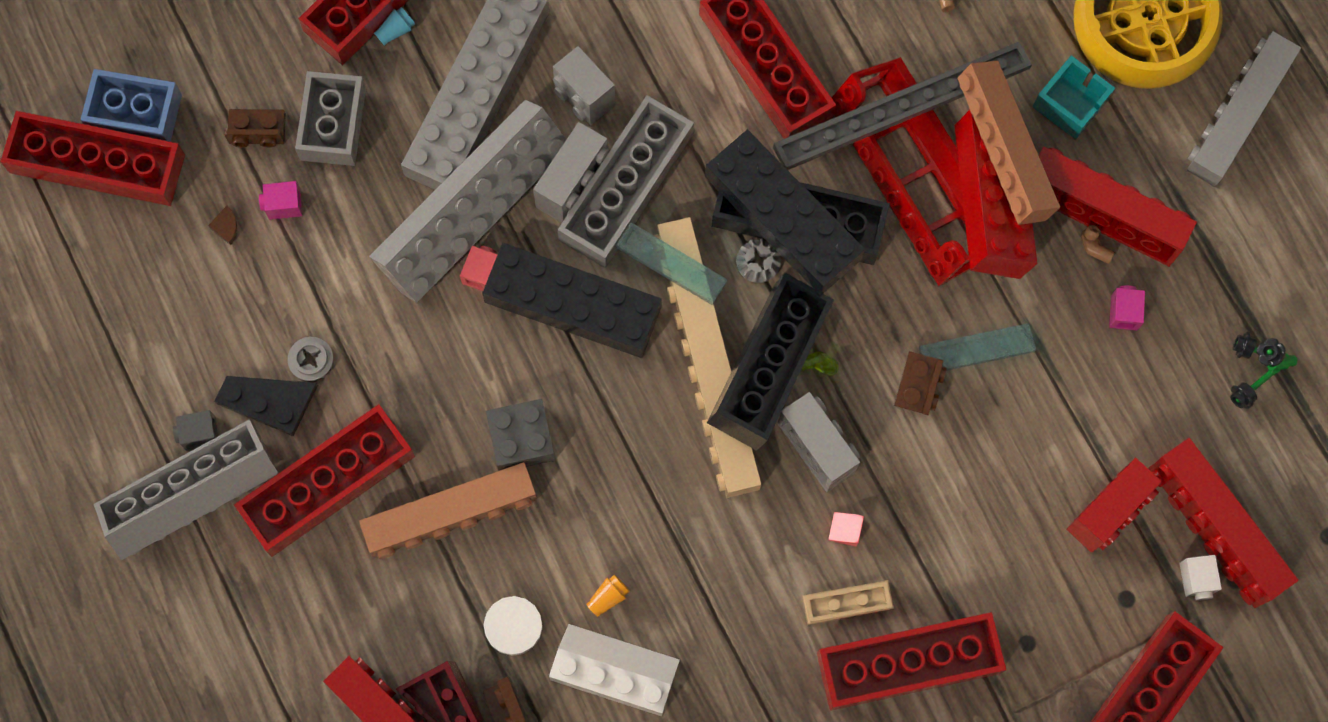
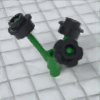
(1270, 354)

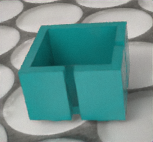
(1068, 101)

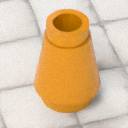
(608, 595)

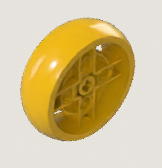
(1163, 62)

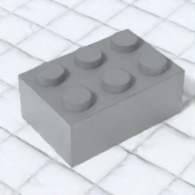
(330, 118)
(570, 172)
(819, 441)

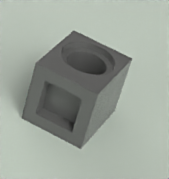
(195, 429)

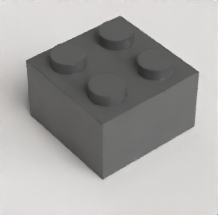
(520, 434)

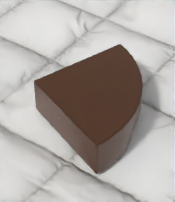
(225, 225)

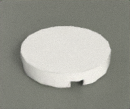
(513, 625)

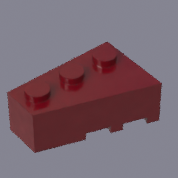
(442, 695)

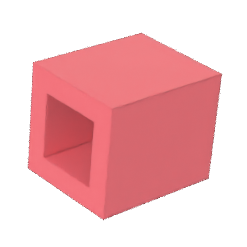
(478, 267)

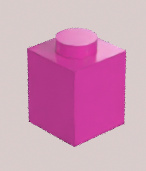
(281, 200)
(1127, 308)

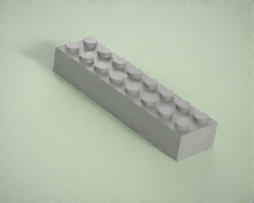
(474, 89)
(469, 201)

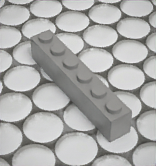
(1243, 109)

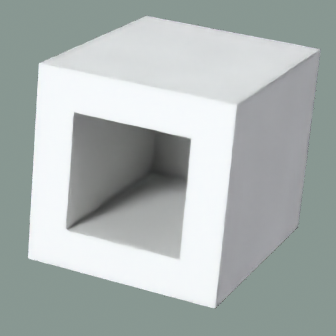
(1200, 577)

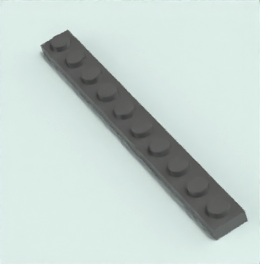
(889, 110)

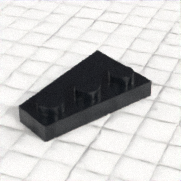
(268, 401)

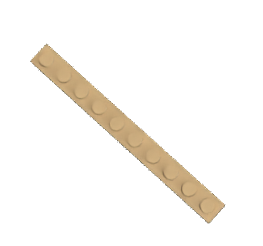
(709, 367)

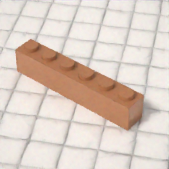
(1008, 142)
(448, 510)

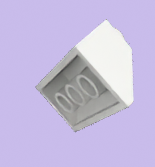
(614, 669)

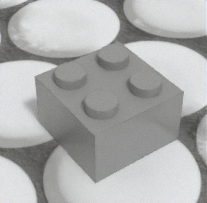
(583, 86)

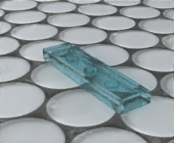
(671, 263)
(982, 347)

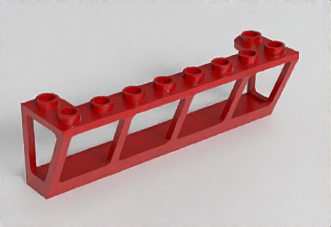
(941, 156)

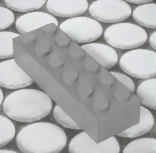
(626, 180)
(185, 490)

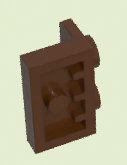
(256, 127)
(919, 383)
(503, 702)

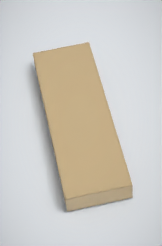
(848, 602)

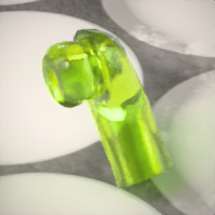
(821, 362)

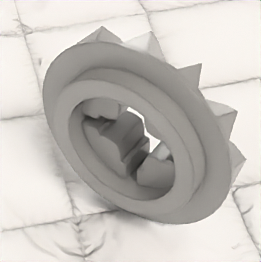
(752, 270)
(297, 358)

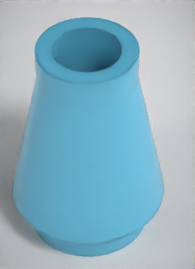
(394, 26)

